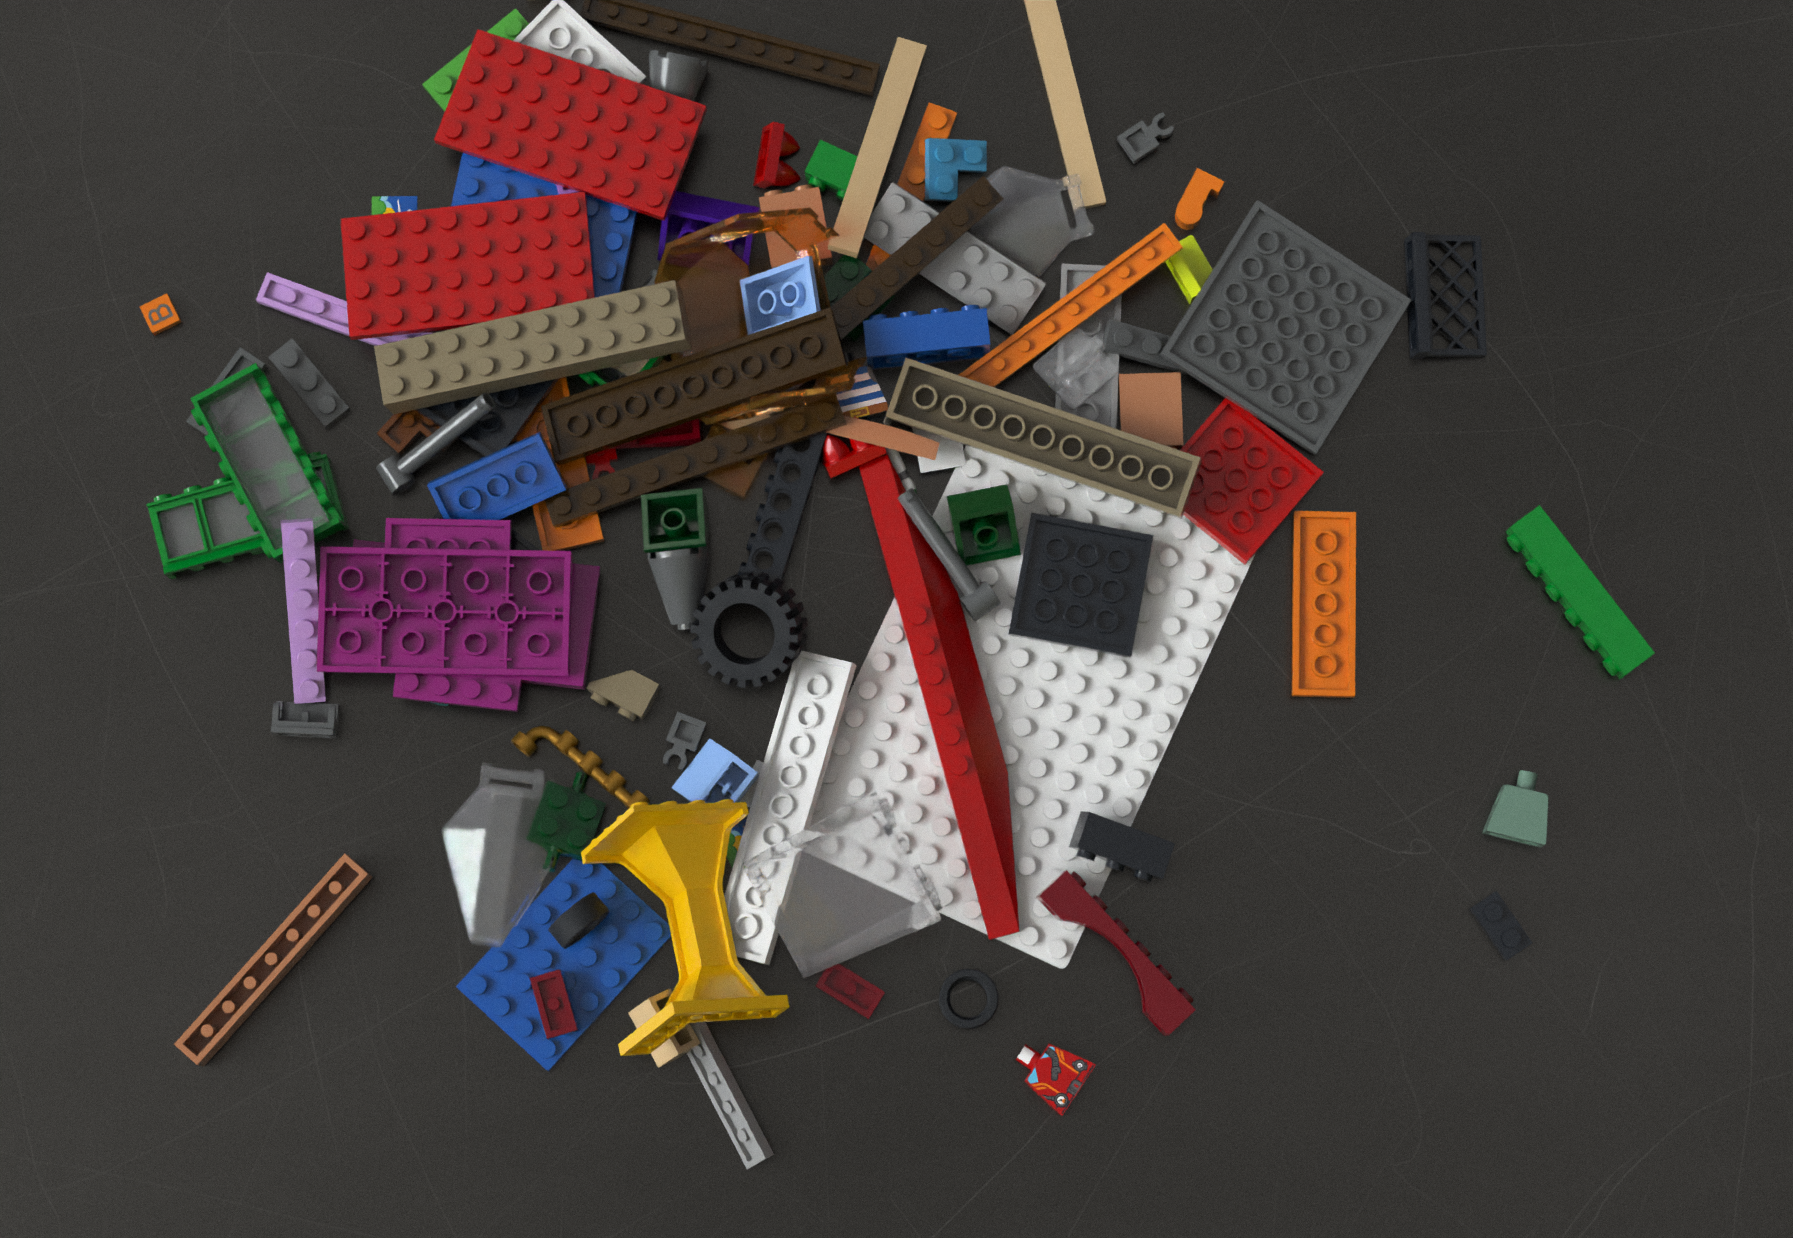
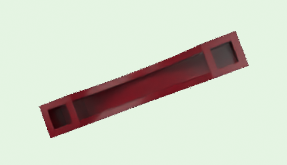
(1160, 999)

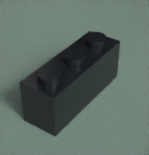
(1121, 846)

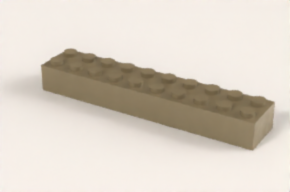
(533, 347)
(1044, 438)

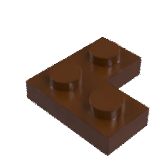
(404, 429)

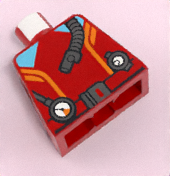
(1055, 1074)

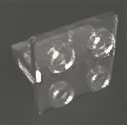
(1076, 367)

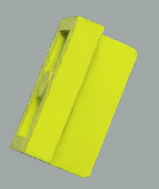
(1189, 268)

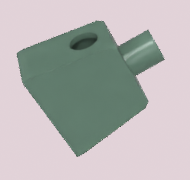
(1520, 812)

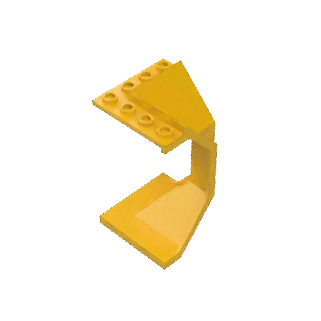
(682, 860)

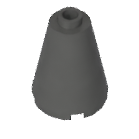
(676, 73)
(681, 581)

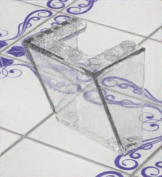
(843, 886)

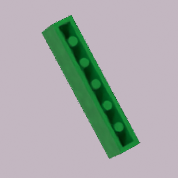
(1579, 592)

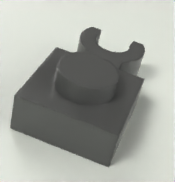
(1141, 140)
(685, 736)

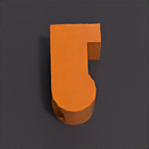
(1194, 198)

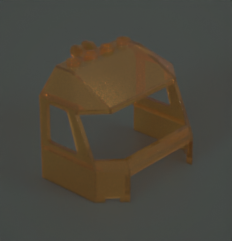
(714, 302)

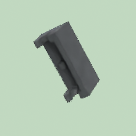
(305, 720)

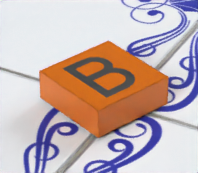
(160, 314)

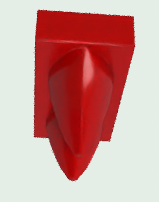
(769, 169)
(840, 458)

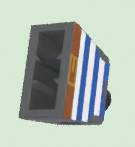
(865, 397)

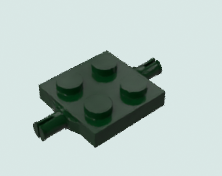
(565, 820)

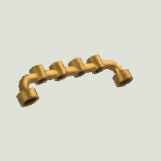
(587, 762)

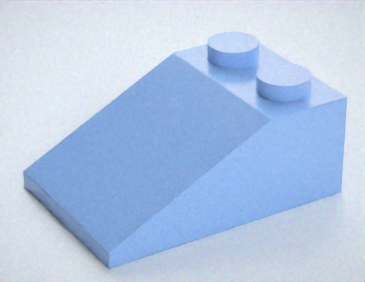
(780, 295)

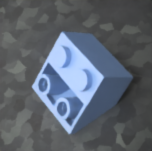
(715, 776)

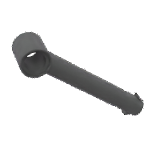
(398, 470)
(977, 597)

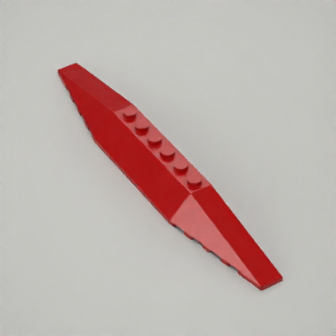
(952, 698)

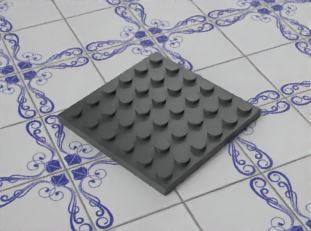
(1285, 327)

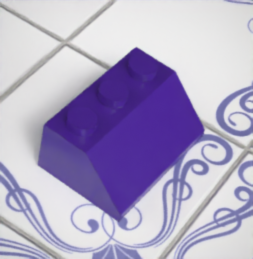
(694, 212)

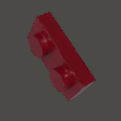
(850, 990)
(553, 1004)

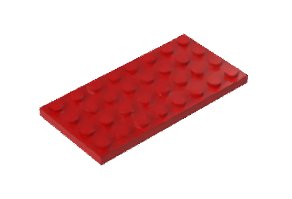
(570, 124)
(465, 264)

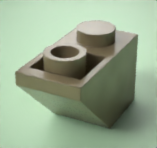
(628, 691)

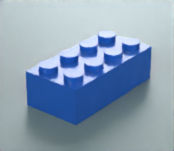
(927, 337)

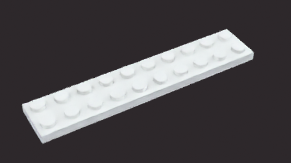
(787, 787)

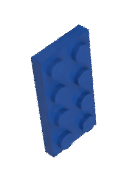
(499, 482)

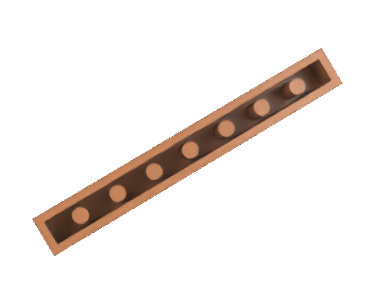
(273, 960)

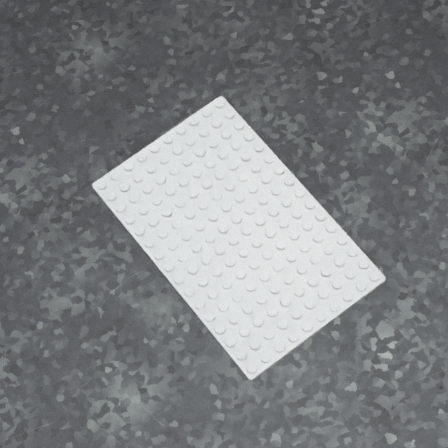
(1069, 720)

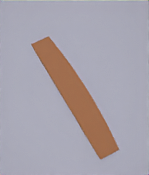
(887, 437)

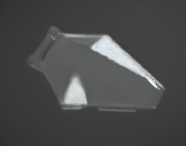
(1032, 218)
(489, 853)

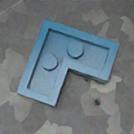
(944, 161)

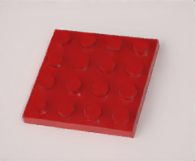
(1244, 480)

